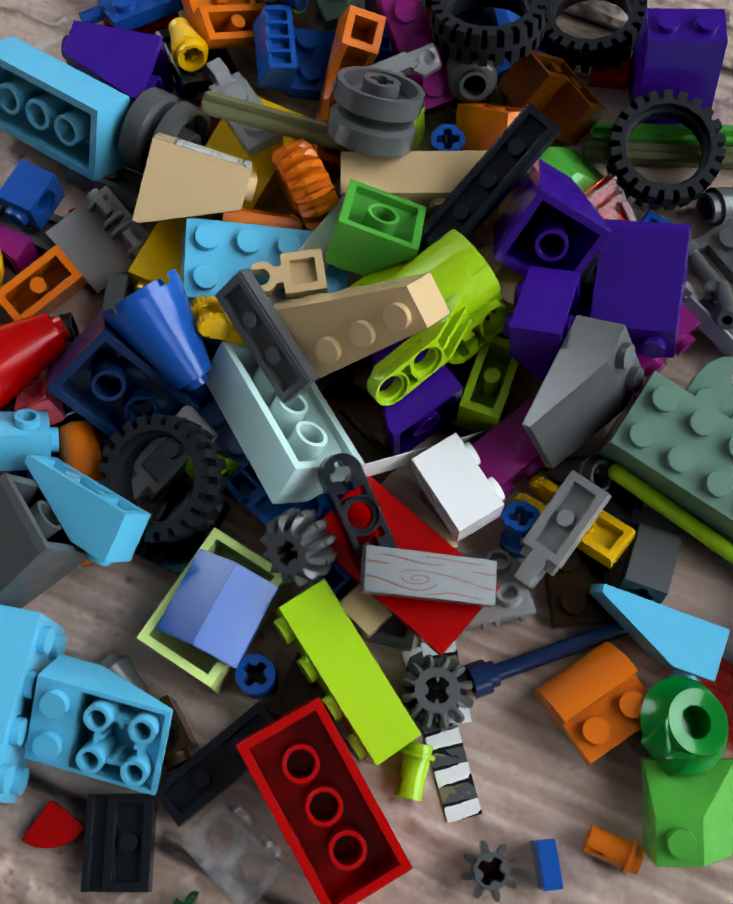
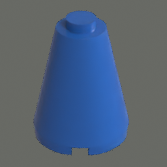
(163, 331)

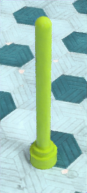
(671, 511)

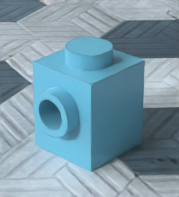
(25, 434)

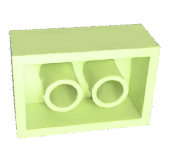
(190, 660)

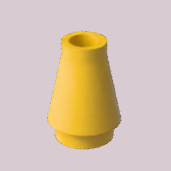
(187, 46)

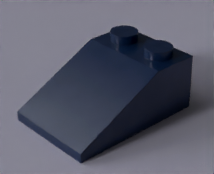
(111, 381)

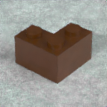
(555, 91)

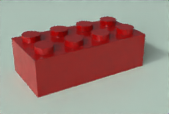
(323, 805)

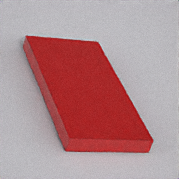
(433, 622)

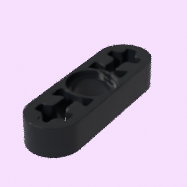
(354, 480)

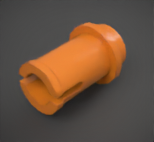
(614, 849)

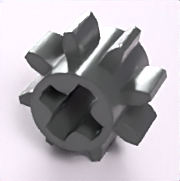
(502, 866)

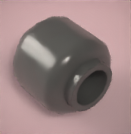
(470, 82)

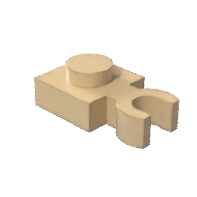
(299, 273)

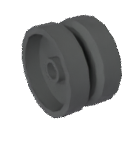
(375, 111)
(154, 113)

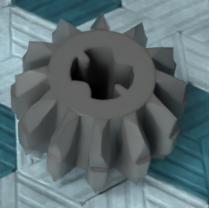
(299, 546)
(452, 693)

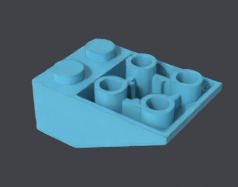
(97, 725)

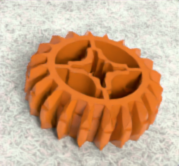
(304, 182)

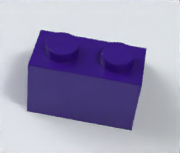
(542, 317)

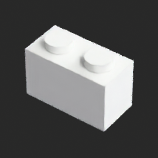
(458, 486)

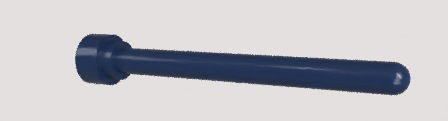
(489, 675)

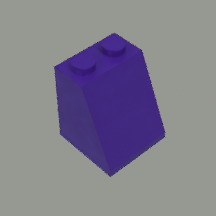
(678, 53)
(118, 58)
(548, 224)
(643, 282)
(421, 411)

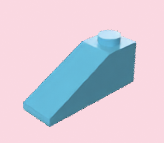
(89, 512)
(667, 635)

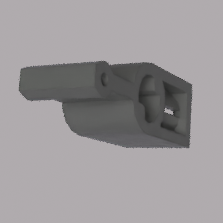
(651, 556)

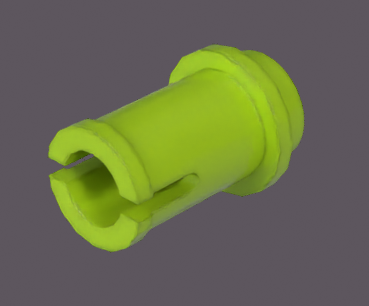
(414, 770)

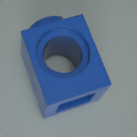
(30, 195)

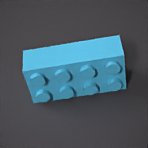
(60, 110)
(220, 249)
(26, 648)

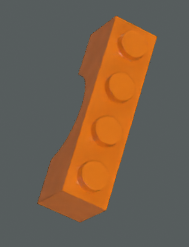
(354, 44)

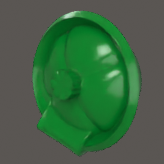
(683, 726)

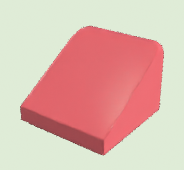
(39, 399)

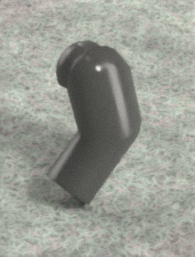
(721, 292)

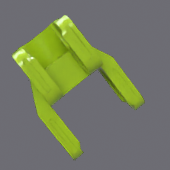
(470, 295)

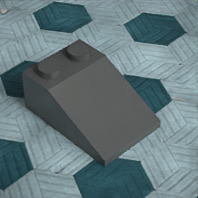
(583, 388)

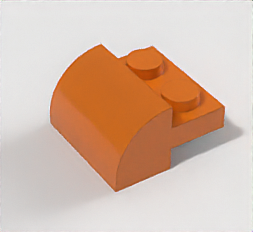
(223, 22)
(595, 701)

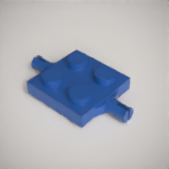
(130, 13)

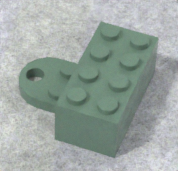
(682, 442)

